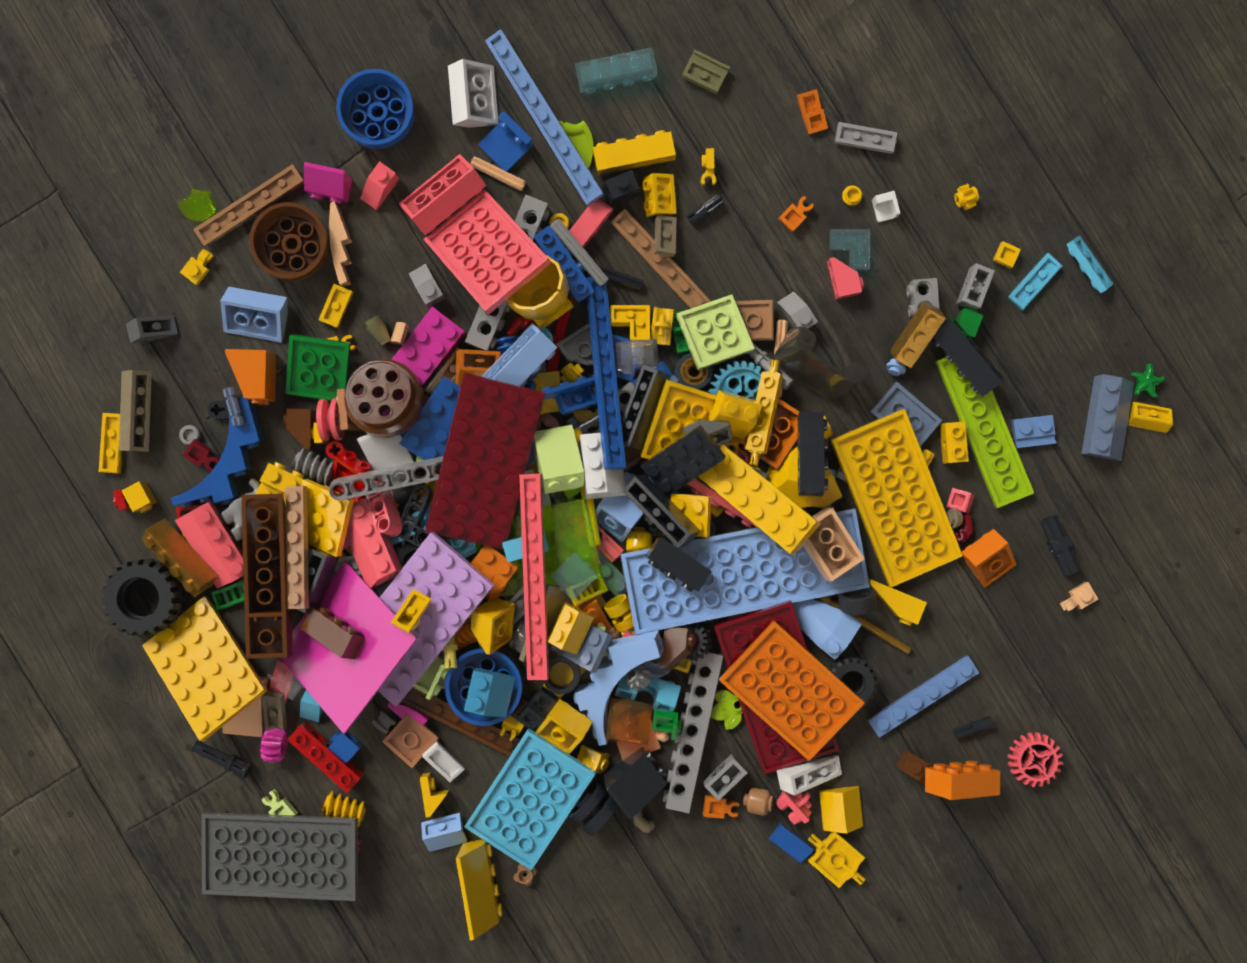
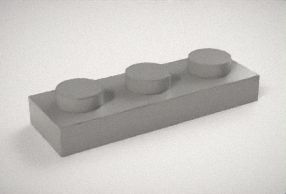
(865, 137)

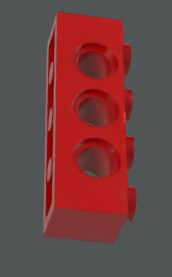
(316, 749)

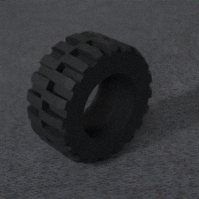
(119, 605)

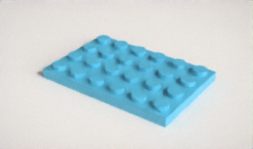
(530, 799)

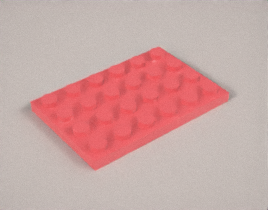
(487, 251)

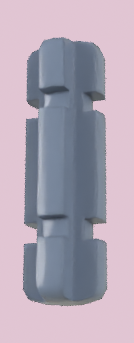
(233, 406)

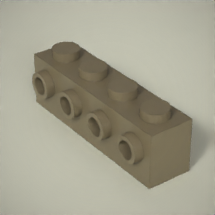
(135, 411)

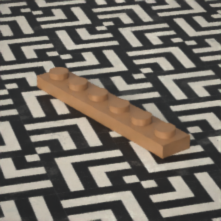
(249, 205)
(297, 547)

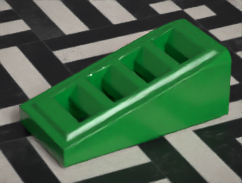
(232, 588)

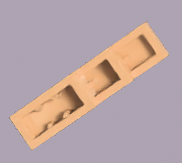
(338, 239)

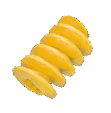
(343, 807)

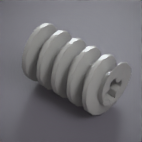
(313, 466)

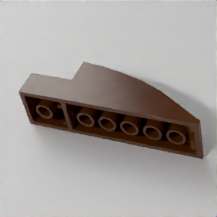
(264, 564)

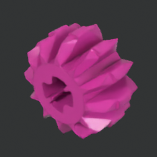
(274, 745)

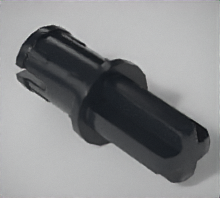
(705, 209)
(973, 728)

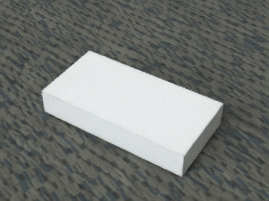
(443, 761)

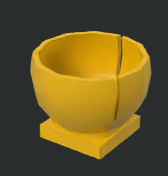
(543, 296)

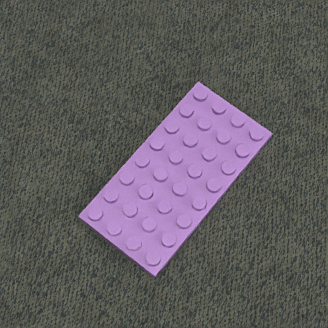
(454, 592)

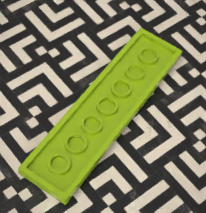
(987, 438)

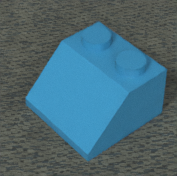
(489, 693)

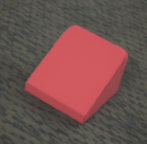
(960, 500)

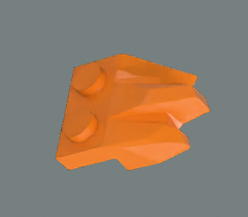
(495, 568)

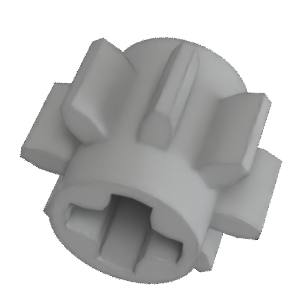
(638, 678)

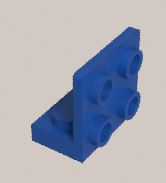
(506, 143)

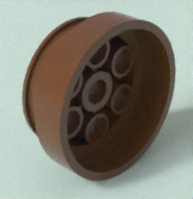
(271, 224)
(403, 412)

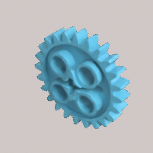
(748, 371)

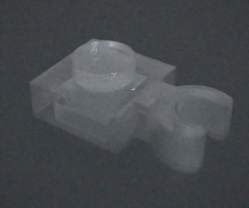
(287, 684)

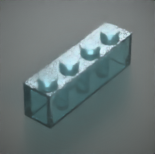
(616, 70)

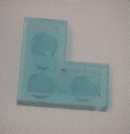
(856, 242)

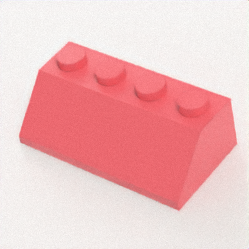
(442, 194)
(213, 542)
(371, 549)

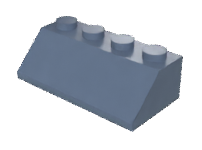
(1108, 417)

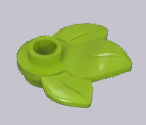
(725, 709)

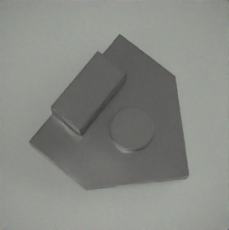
(577, 347)

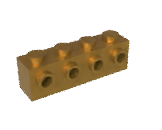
(179, 557)

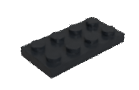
(683, 460)

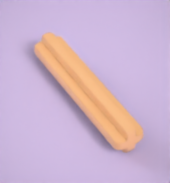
(498, 173)

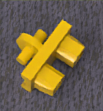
(662, 325)

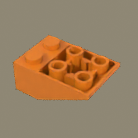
(473, 362)

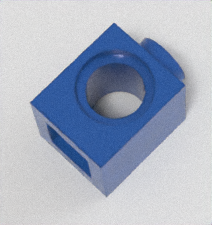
(345, 745)

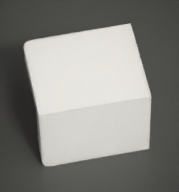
(886, 206)

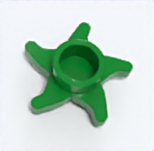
(1147, 381)

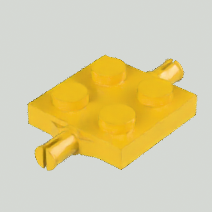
(836, 859)

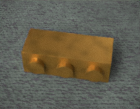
(917, 334)

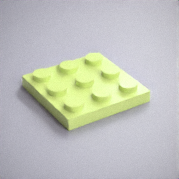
(715, 332)

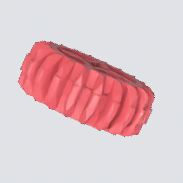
(1048, 753)

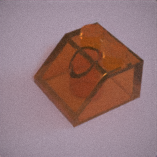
(629, 721)

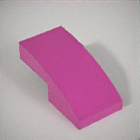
(402, 709)

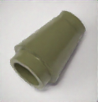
(378, 330)

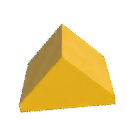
(841, 809)

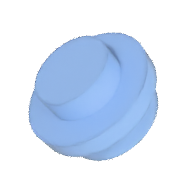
(895, 367)

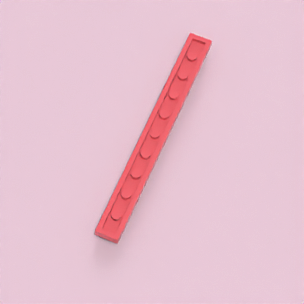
(534, 576)

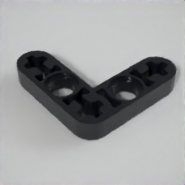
(414, 523)

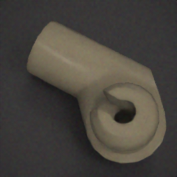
(643, 824)

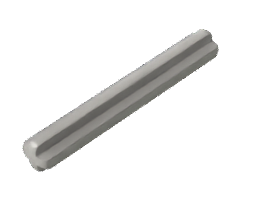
(579, 252)

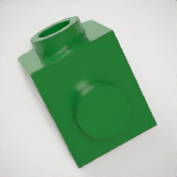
(666, 722)

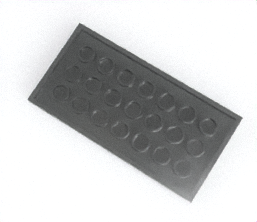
(280, 856)

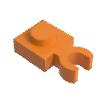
(794, 215)
(717, 809)

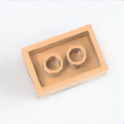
(832, 546)

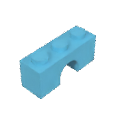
(664, 693)

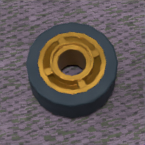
(681, 373)

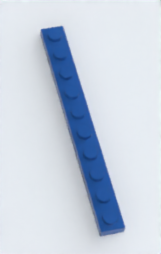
(605, 378)

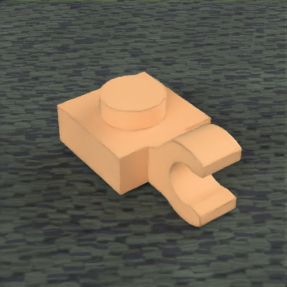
(1080, 596)

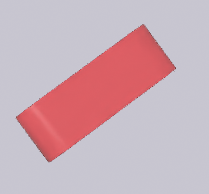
(590, 221)
(384, 512)

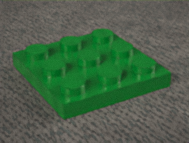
(317, 367)

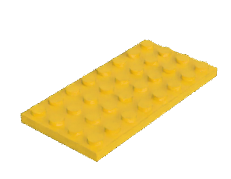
(896, 498)

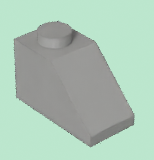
(427, 286)
(797, 311)

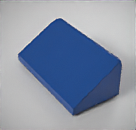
(791, 843)

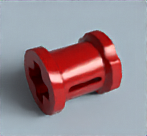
(332, 446)

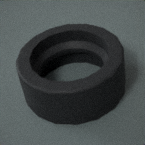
(858, 601)
(569, 687)

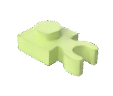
(278, 806)

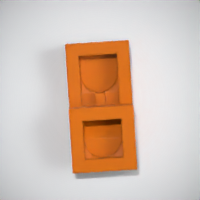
(812, 112)

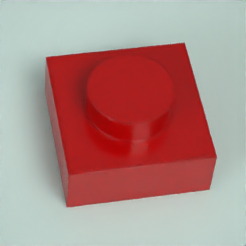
(120, 501)

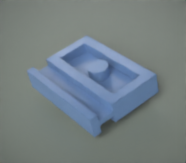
(1033, 431)

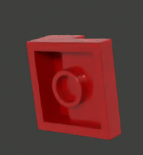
(347, 465)

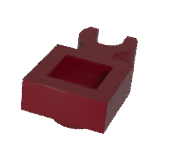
(199, 454)

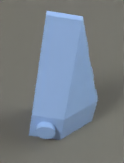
(826, 625)

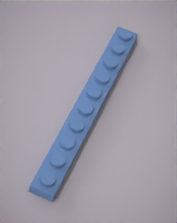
(544, 117)

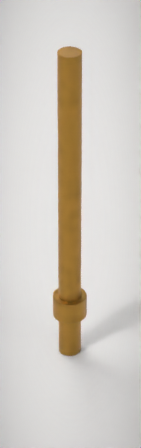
(872, 628)

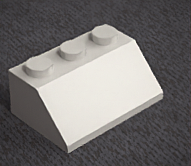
(472, 94)
(597, 481)

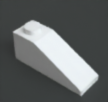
(808, 774)

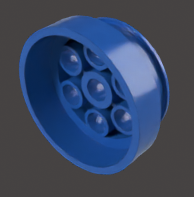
(370, 84)
(458, 680)

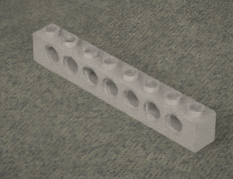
(475, 338)
(682, 801)

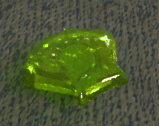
(197, 205)

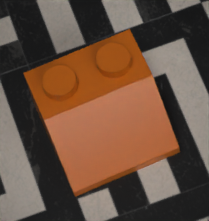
(989, 557)

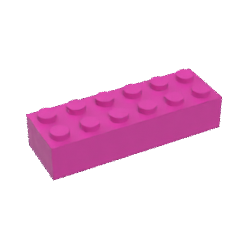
(427, 348)

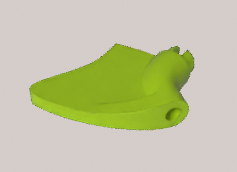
(581, 139)

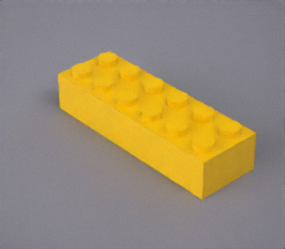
(760, 501)

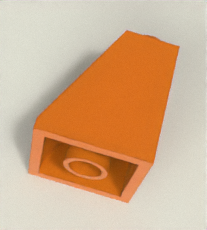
(254, 373)

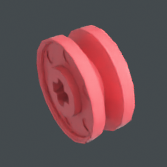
(327, 420)

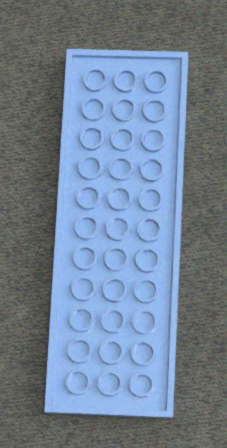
(745, 577)

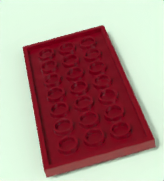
(484, 460)
(734, 638)

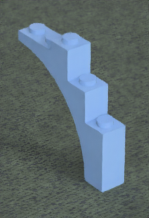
(623, 656)

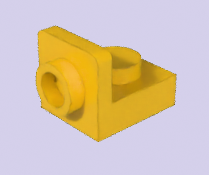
(593, 759)

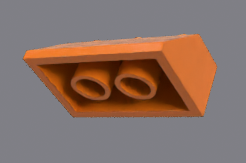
(782, 435)

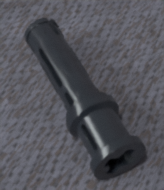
(230, 765)

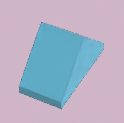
(310, 708)

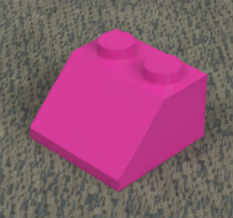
(326, 183)

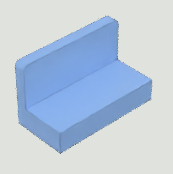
(443, 832)

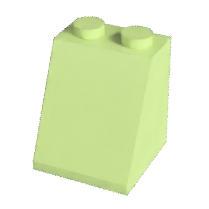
(558, 459)

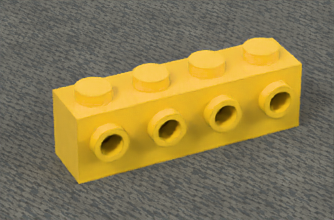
(634, 153)

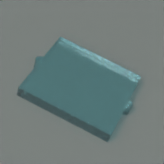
(574, 576)

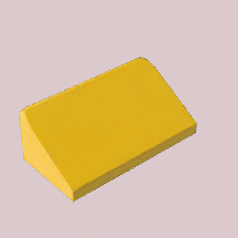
(1150, 417)

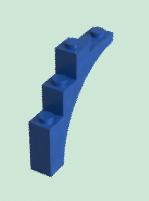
(234, 460)

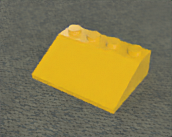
(478, 887)

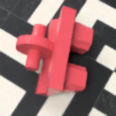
(798, 803)

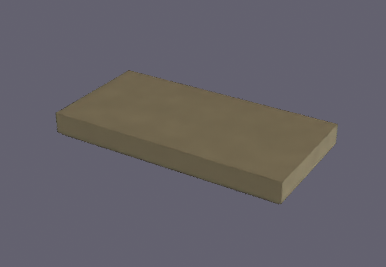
(554, 602)

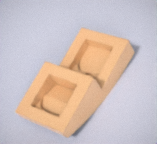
(399, 333)

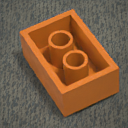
(962, 780)

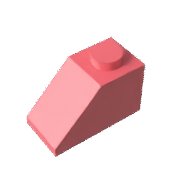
(378, 185)
(844, 279)

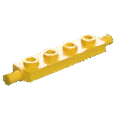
(768, 396)

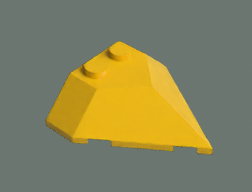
(786, 480)

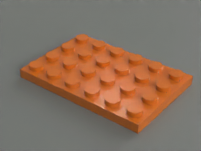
(791, 690)

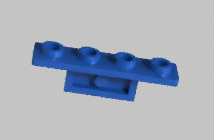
(574, 271)
(573, 396)

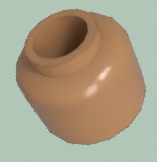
(758, 801)

